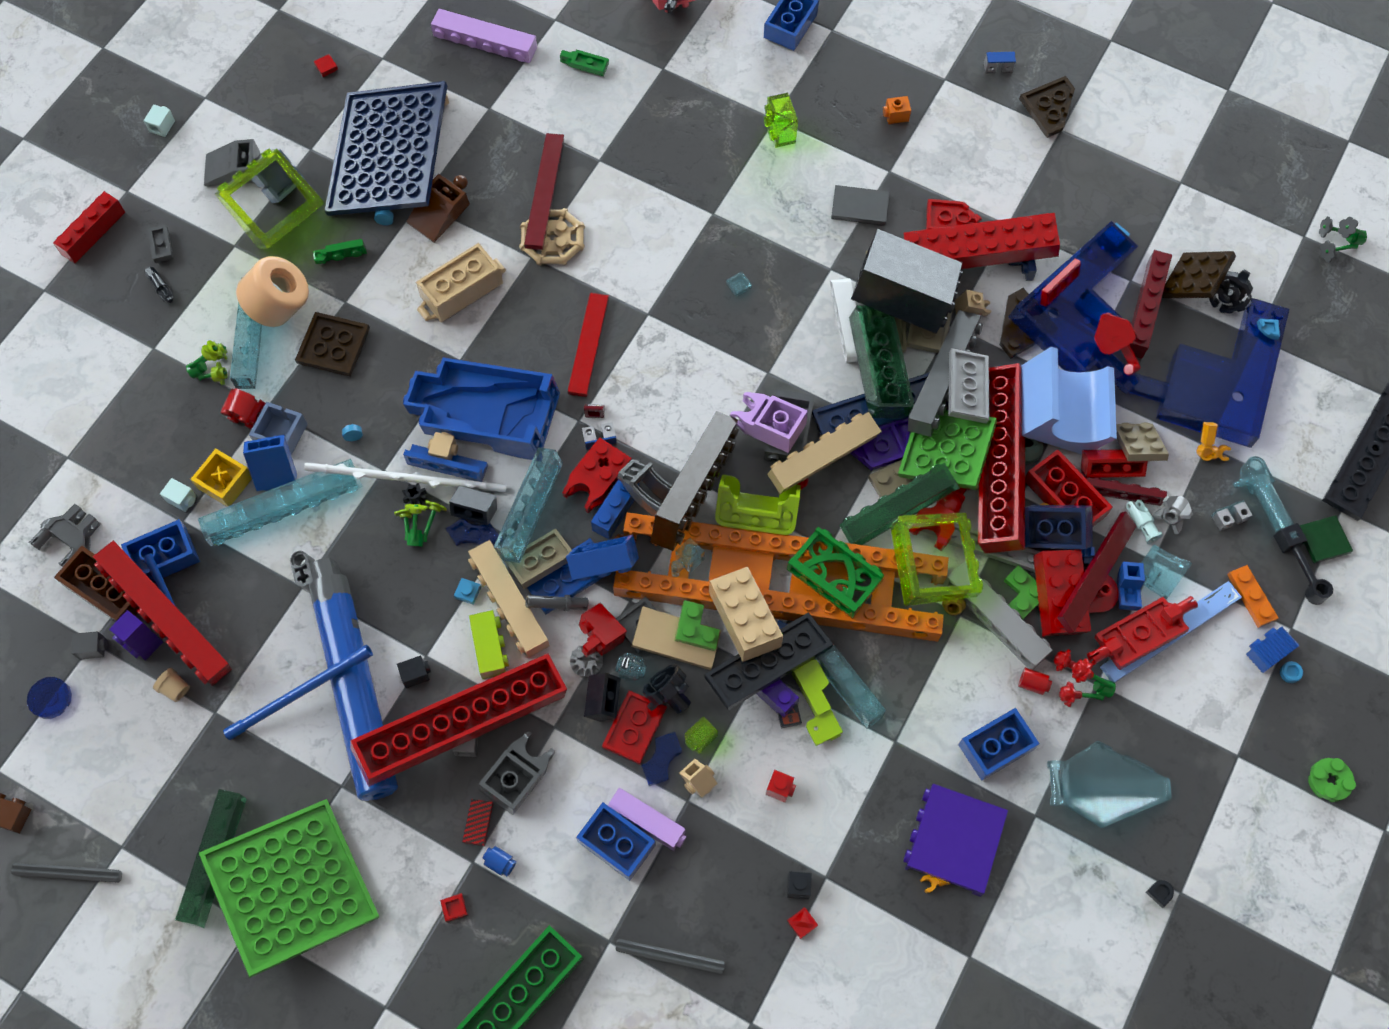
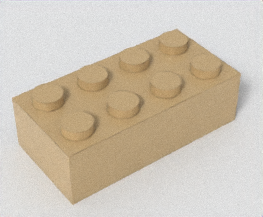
(745, 614)

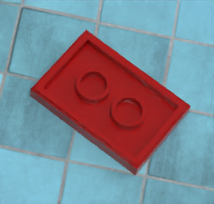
(633, 728)

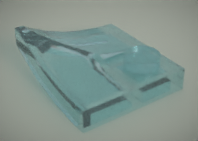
(1163, 571)

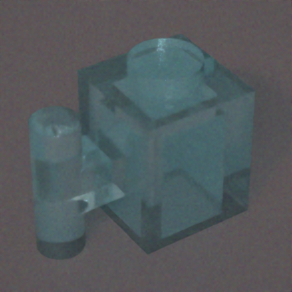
(688, 556)

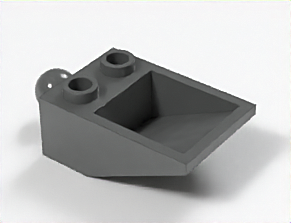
(228, 160)

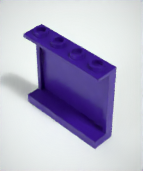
(956, 838)

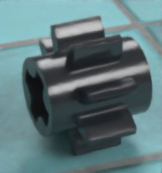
(411, 497)

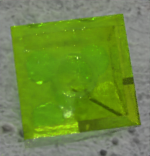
(781, 120)

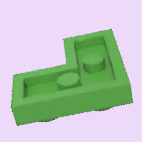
(1026, 588)
(691, 631)

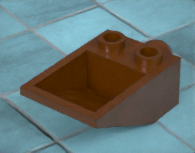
(442, 210)

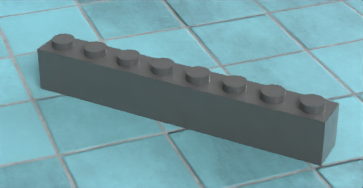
(935, 392)

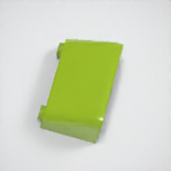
(756, 511)

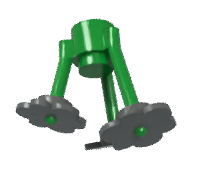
(1348, 231)

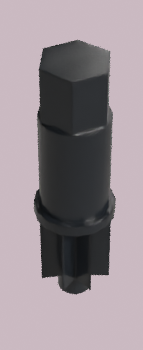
(161, 288)

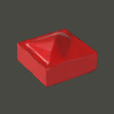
(802, 923)

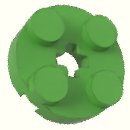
(1340, 771)

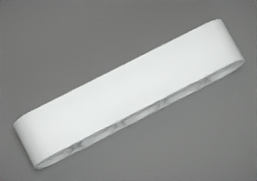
(844, 306)

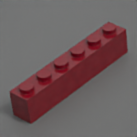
(1149, 301)

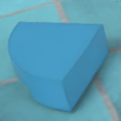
(1269, 328)

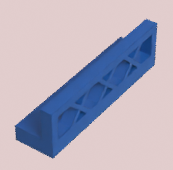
(458, 466)

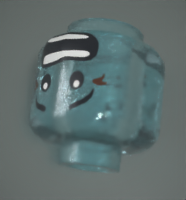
(630, 667)

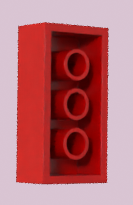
(1060, 483)

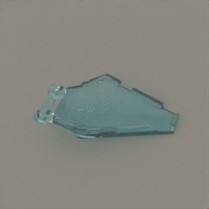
(1106, 785)

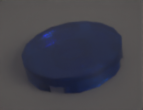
(49, 697)

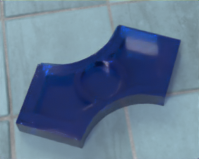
(463, 532)
(657, 767)

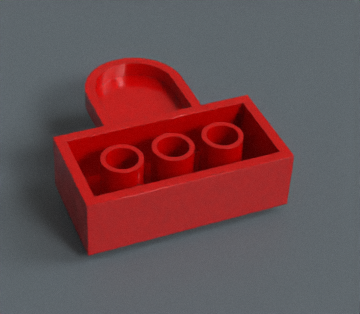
(1056, 579)

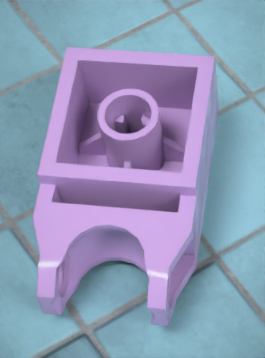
(771, 420)

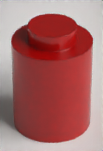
(1034, 681)

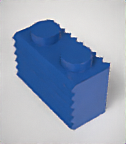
(1272, 649)

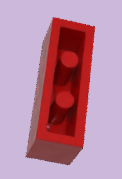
(1111, 464)

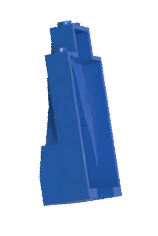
(485, 405)

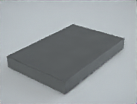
(860, 205)

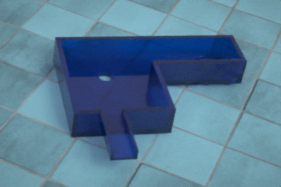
(1079, 308)
(1203, 383)

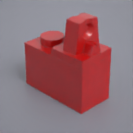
(602, 630)

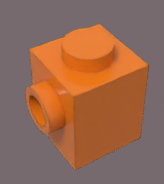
(897, 110)

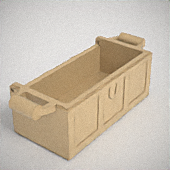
(459, 283)

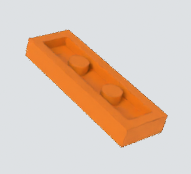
(1252, 596)

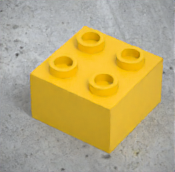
(222, 478)

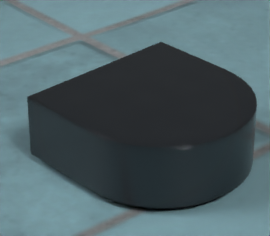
(1161, 892)

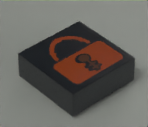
(792, 718)

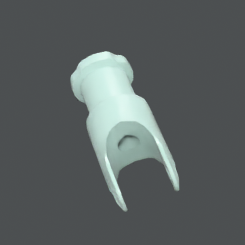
(1144, 521)

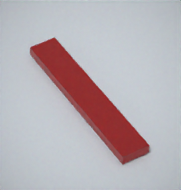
(588, 345)

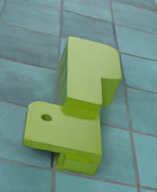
(812, 683)

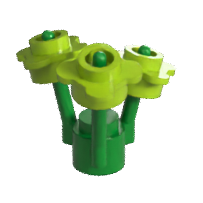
(210, 352)

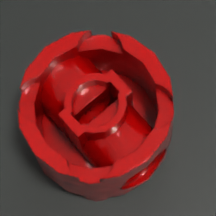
(242, 407)

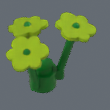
(413, 536)

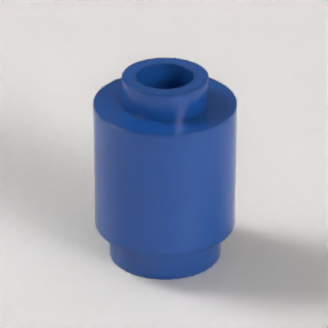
(499, 861)

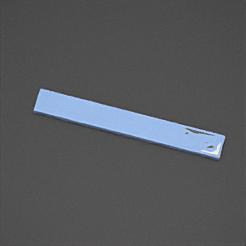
(1207, 608)

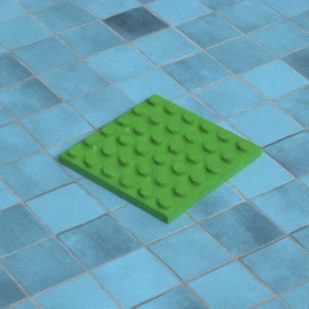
(288, 887)

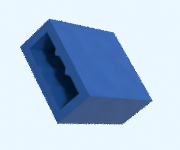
(269, 462)

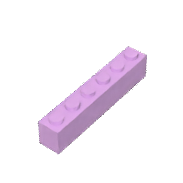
(484, 35)

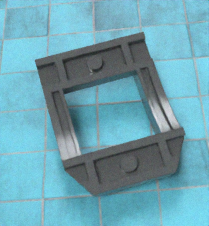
(633, 474)

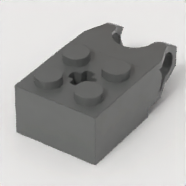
(519, 767)

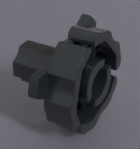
(1233, 290)
(669, 688)

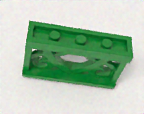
(840, 599)

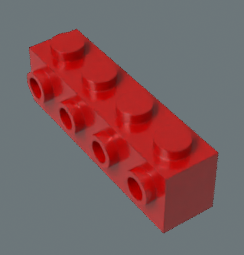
(89, 227)

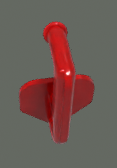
(1116, 334)

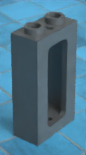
(803, 401)

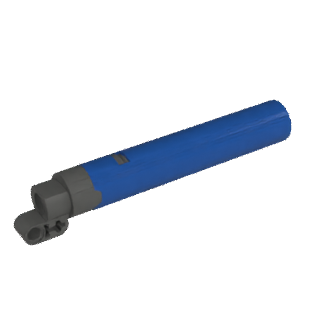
(340, 637)

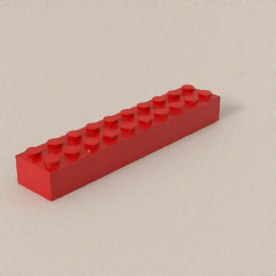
(1003, 475)
(457, 719)

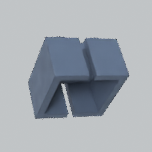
(275, 181)
(274, 422)

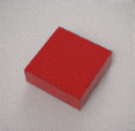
(326, 65)
(454, 907)

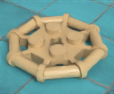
(563, 239)

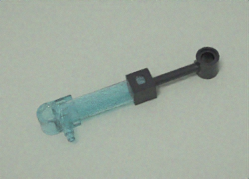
(1288, 535)

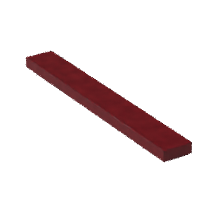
(544, 192)
(1096, 572)

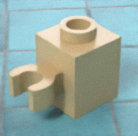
(972, 302)

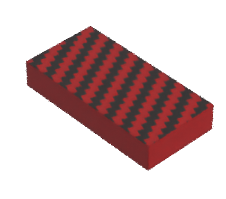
(477, 822)

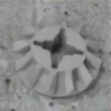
(578, 666)

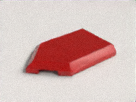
(949, 213)

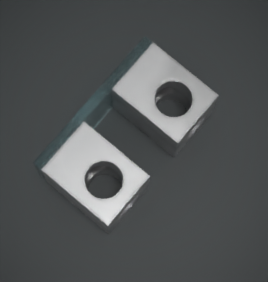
(1239, 512)

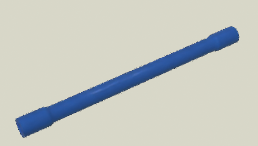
(353, 659)

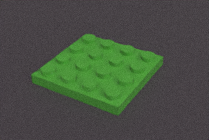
(957, 443)

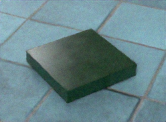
(1325, 539)

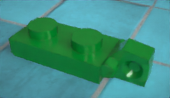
(585, 61)
(340, 251)

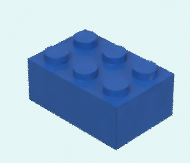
(790, 21)
(169, 546)
(602, 558)
(998, 744)
(616, 841)

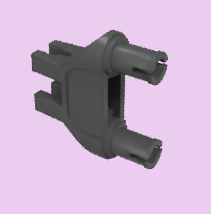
(67, 530)

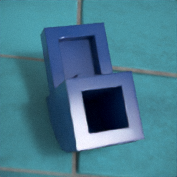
(1129, 584)

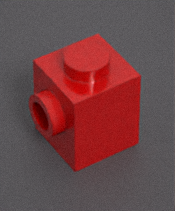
(780, 786)

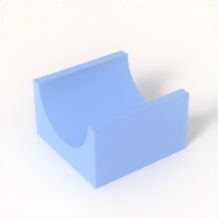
(1065, 406)

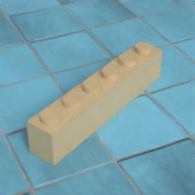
(824, 452)
(508, 598)

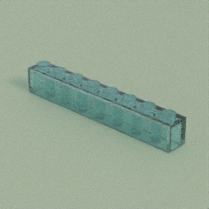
(276, 504)

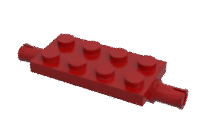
(1142, 632)

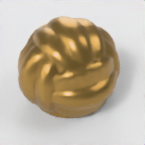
(954, 607)

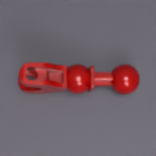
(950, 504)

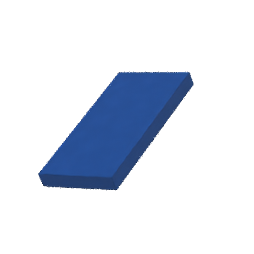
(560, 583)

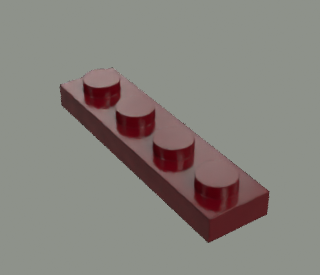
(1128, 492)

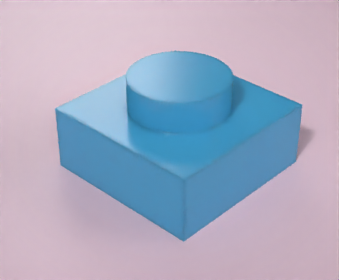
(467, 591)

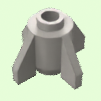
(1174, 512)

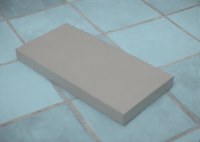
(968, 386)

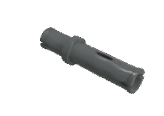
(553, 602)

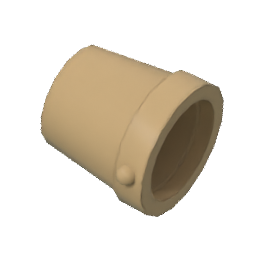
(171, 685)

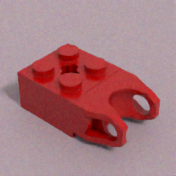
(596, 473)

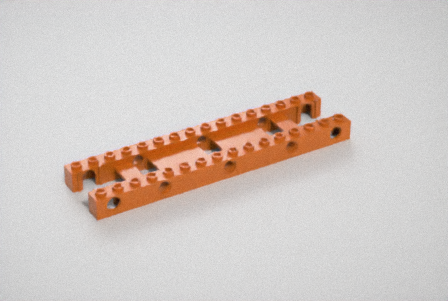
(757, 550)

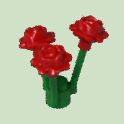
(1081, 671)

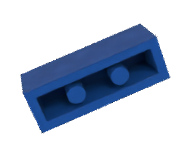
(612, 511)

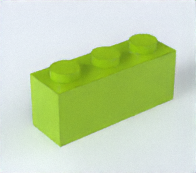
(488, 644)

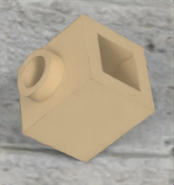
(443, 446)
(698, 778)

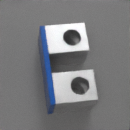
(1006, 59)
(608, 434)

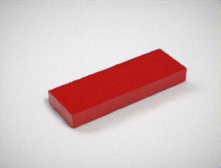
(1060, 282)

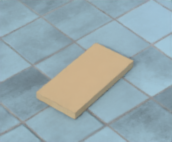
(657, 635)

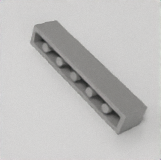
(1003, 621)

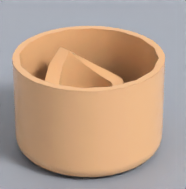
(263, 300)

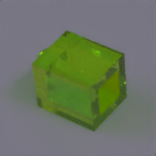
(700, 735)

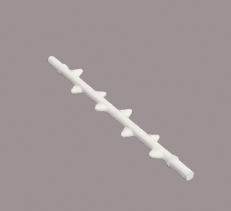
(415, 477)

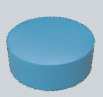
(384, 217)
(352, 432)
(1291, 672)

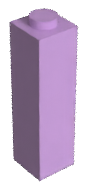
(648, 819)

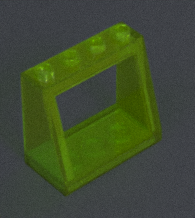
(266, 240)
(906, 566)

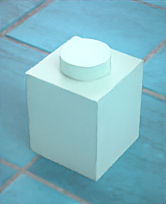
(159, 120)
(178, 495)

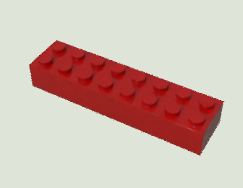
(993, 241)
(162, 612)

